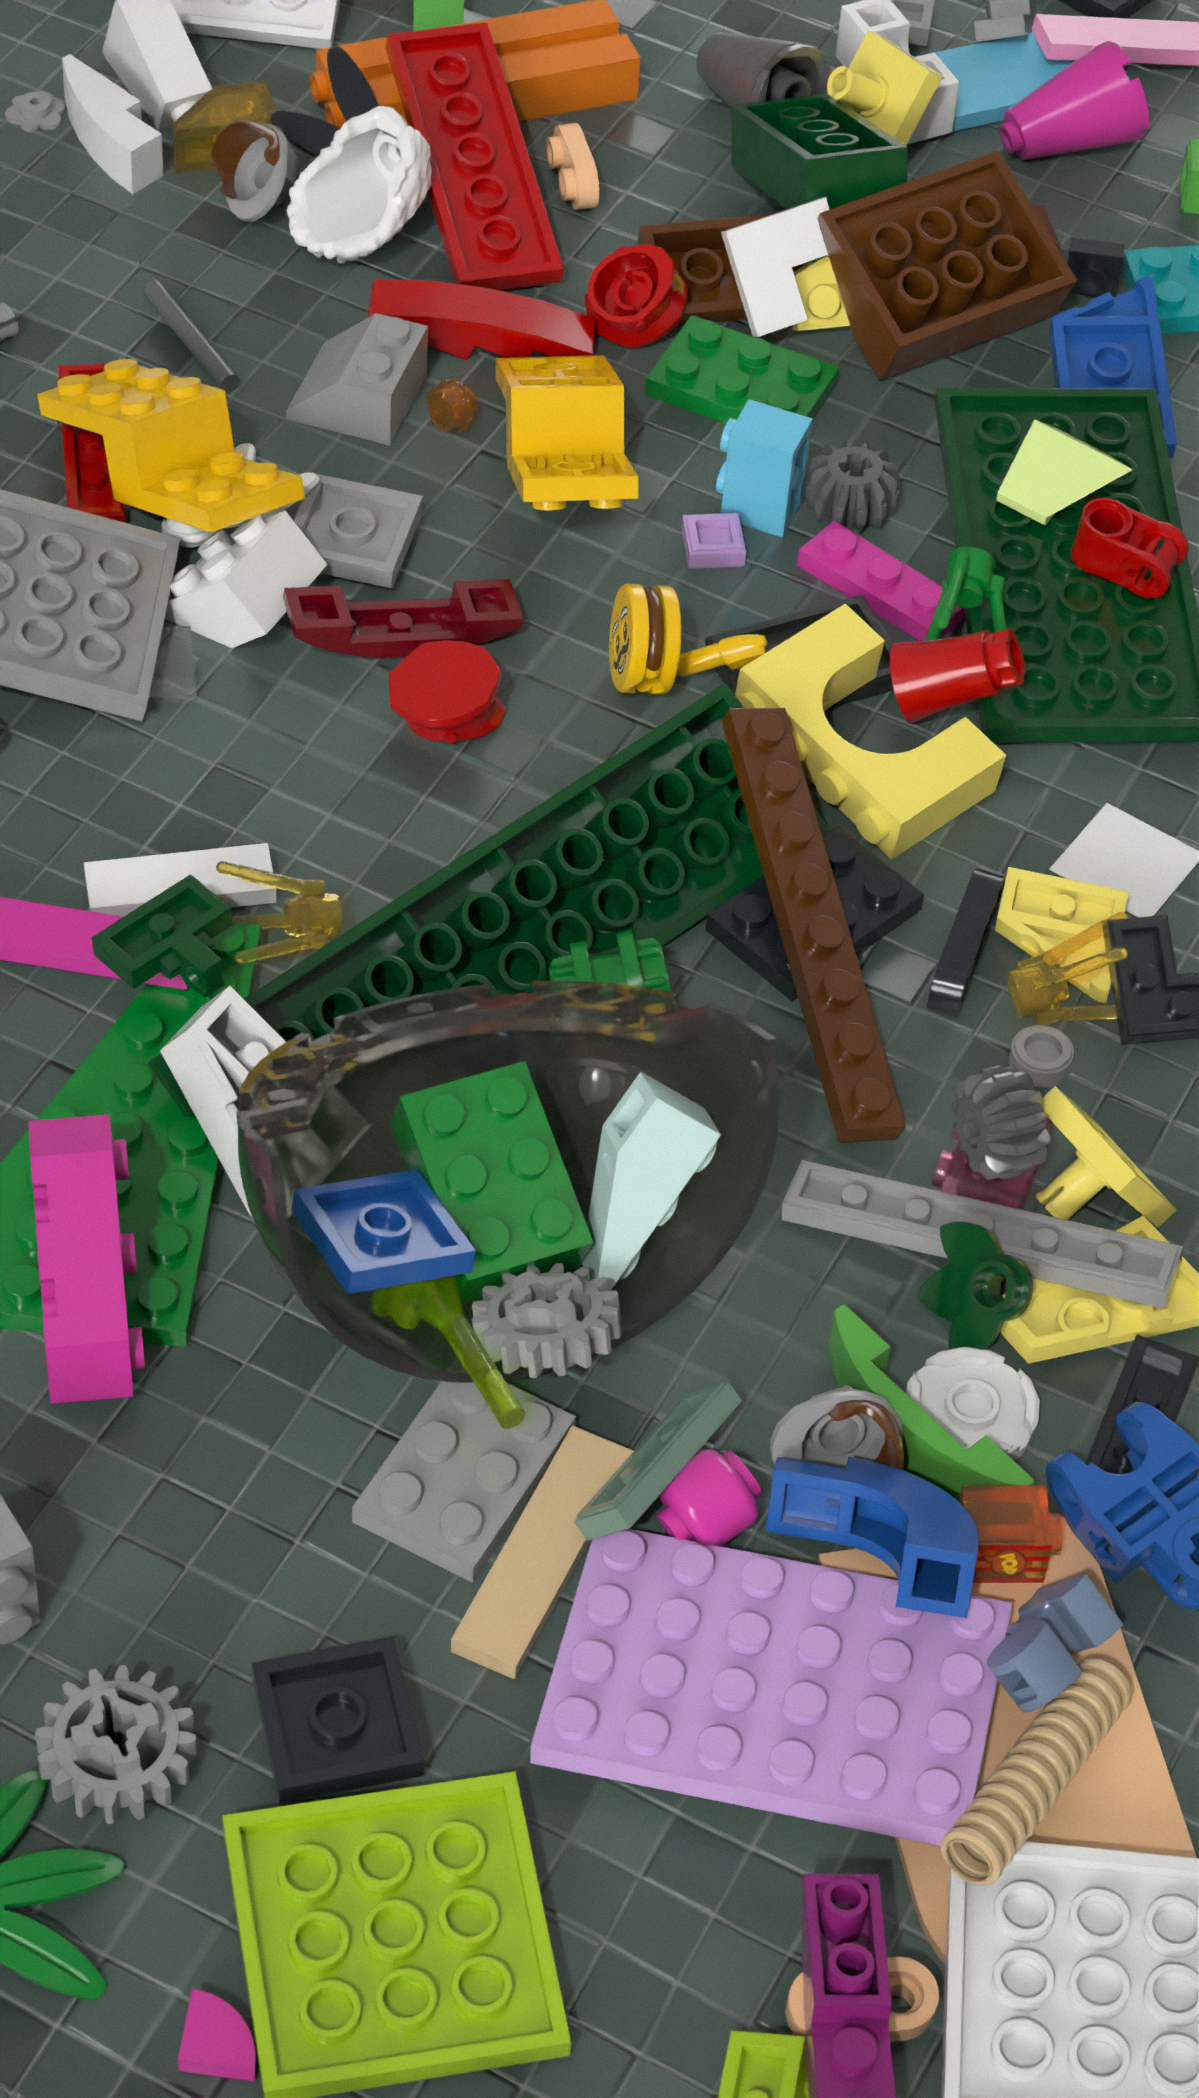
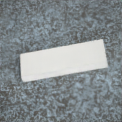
(127, 883)

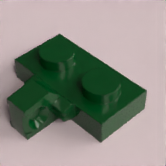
(169, 937)

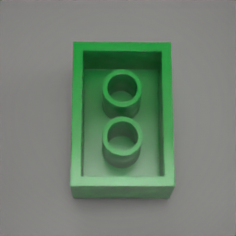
(495, 1172)

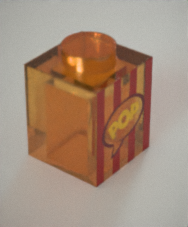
(1013, 1532)

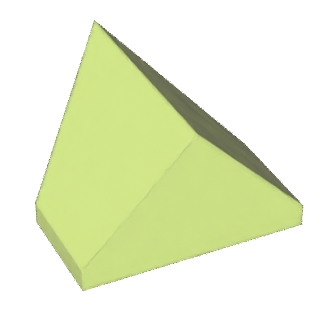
(1055, 472)

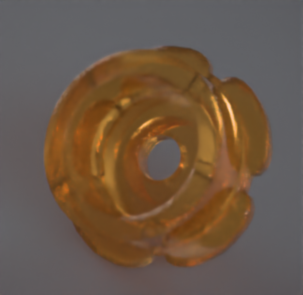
(451, 405)

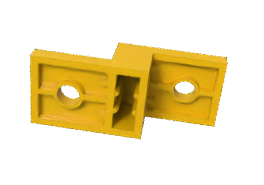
(566, 431)
(170, 445)

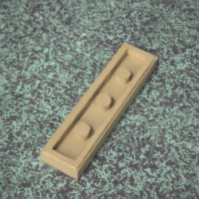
(537, 1557)

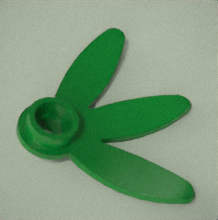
(43, 1878)

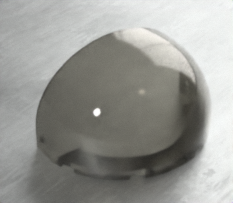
(328, 1103)

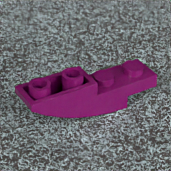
(846, 1987)

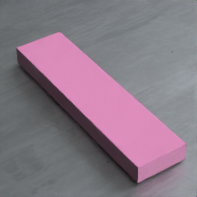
(1140, 39)

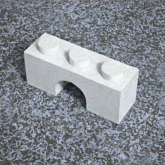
(888, 21)

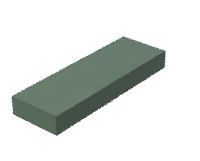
(657, 1461)

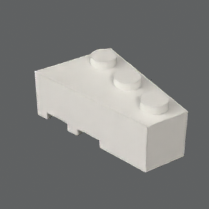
(211, 1063)

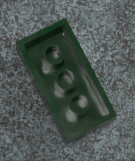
(814, 151)

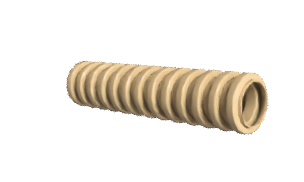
(1035, 1774)

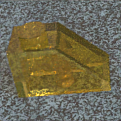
(200, 124)

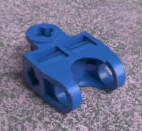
(1142, 1514)

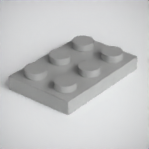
(461, 1477)

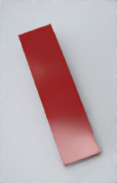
(485, 318)

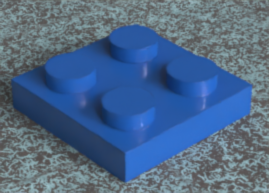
(383, 1231)

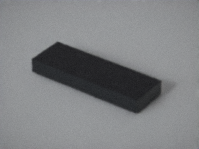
(1152, 1376)

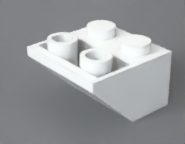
(242, 579)

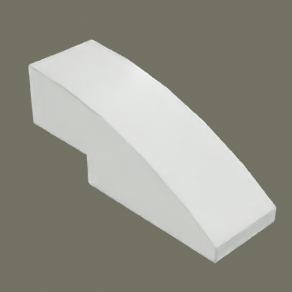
(111, 126)

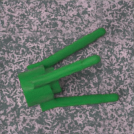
(966, 585)

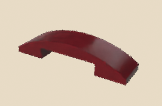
(397, 627)

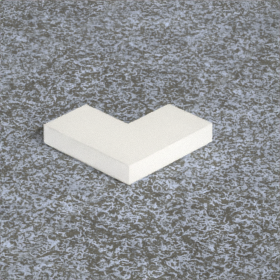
(764, 259)

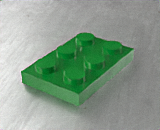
(720, 369)

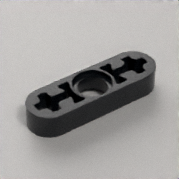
(966, 942)

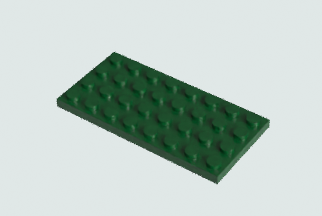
(1091, 649)

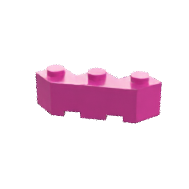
(83, 1259)

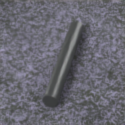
(191, 336)

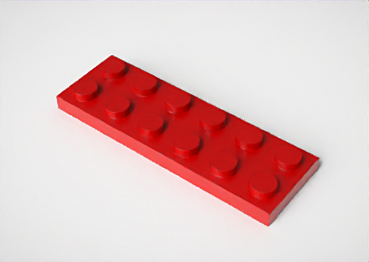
(478, 160)

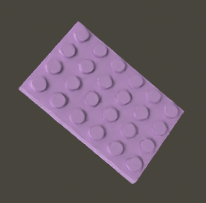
(771, 1686)

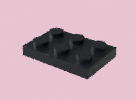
(871, 898)

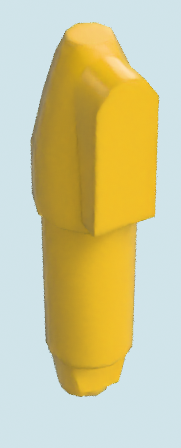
(730, 651)

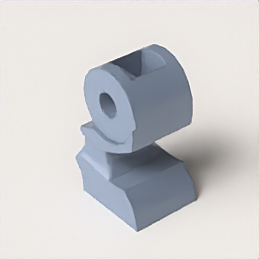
(1052, 1625)

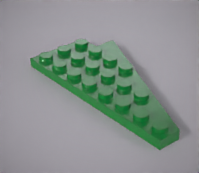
(167, 1155)

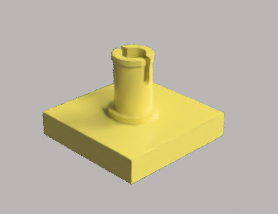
(885, 86)
(1098, 1165)

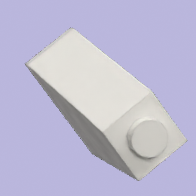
(154, 58)

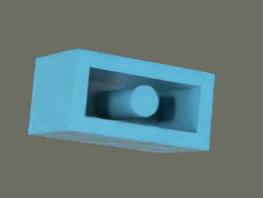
(764, 466)

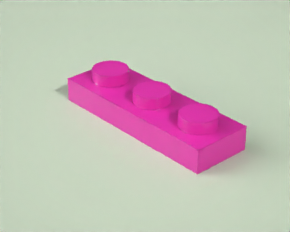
(886, 583)

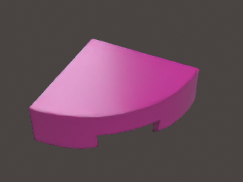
(216, 2040)

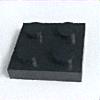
(337, 1720)

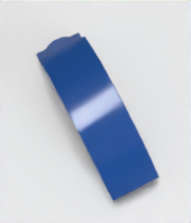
(889, 1515)

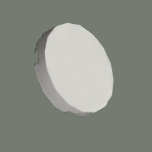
(978, 1397)

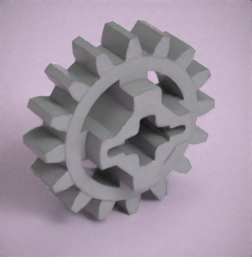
(547, 1320)
(91, 1763)

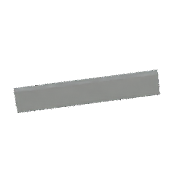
(1049, 1246)

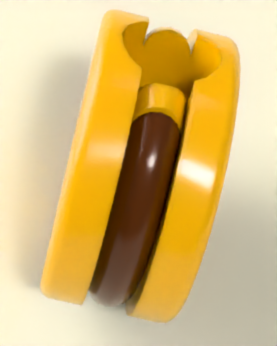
(645, 639)

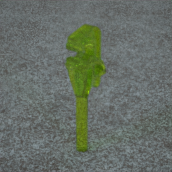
(441, 1306)

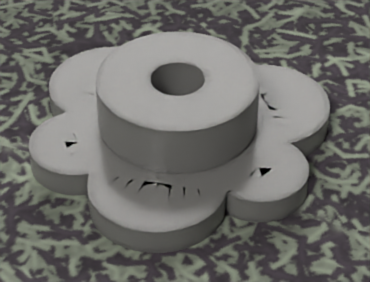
(35, 111)

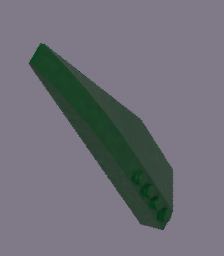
(624, 848)

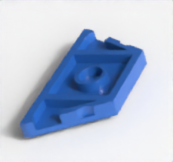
(1114, 346)

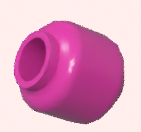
(710, 1499)

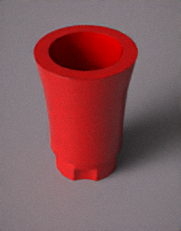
(954, 671)

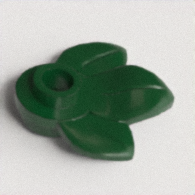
(970, 1286)

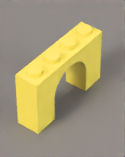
(887, 796)

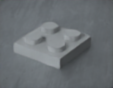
(359, 528)

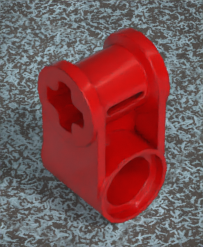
(1123, 547)

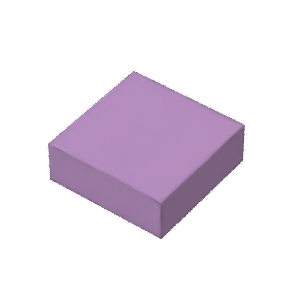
(713, 540)

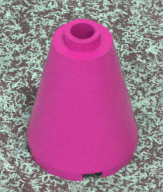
(1079, 108)

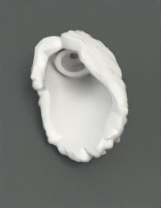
(360, 187)

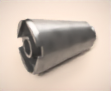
(761, 68)

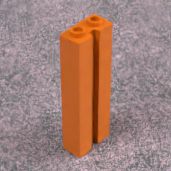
(549, 57)

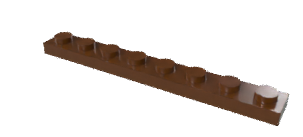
(813, 926)

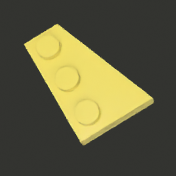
(1076, 1320)

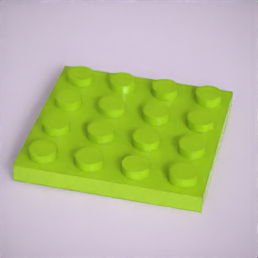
(393, 1937)

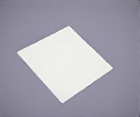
(1129, 857)

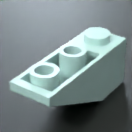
(642, 1165)

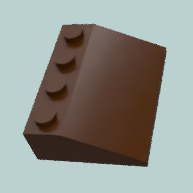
(943, 264)

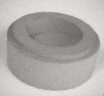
(1042, 1054)

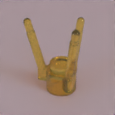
(311, 915)
(1039, 986)

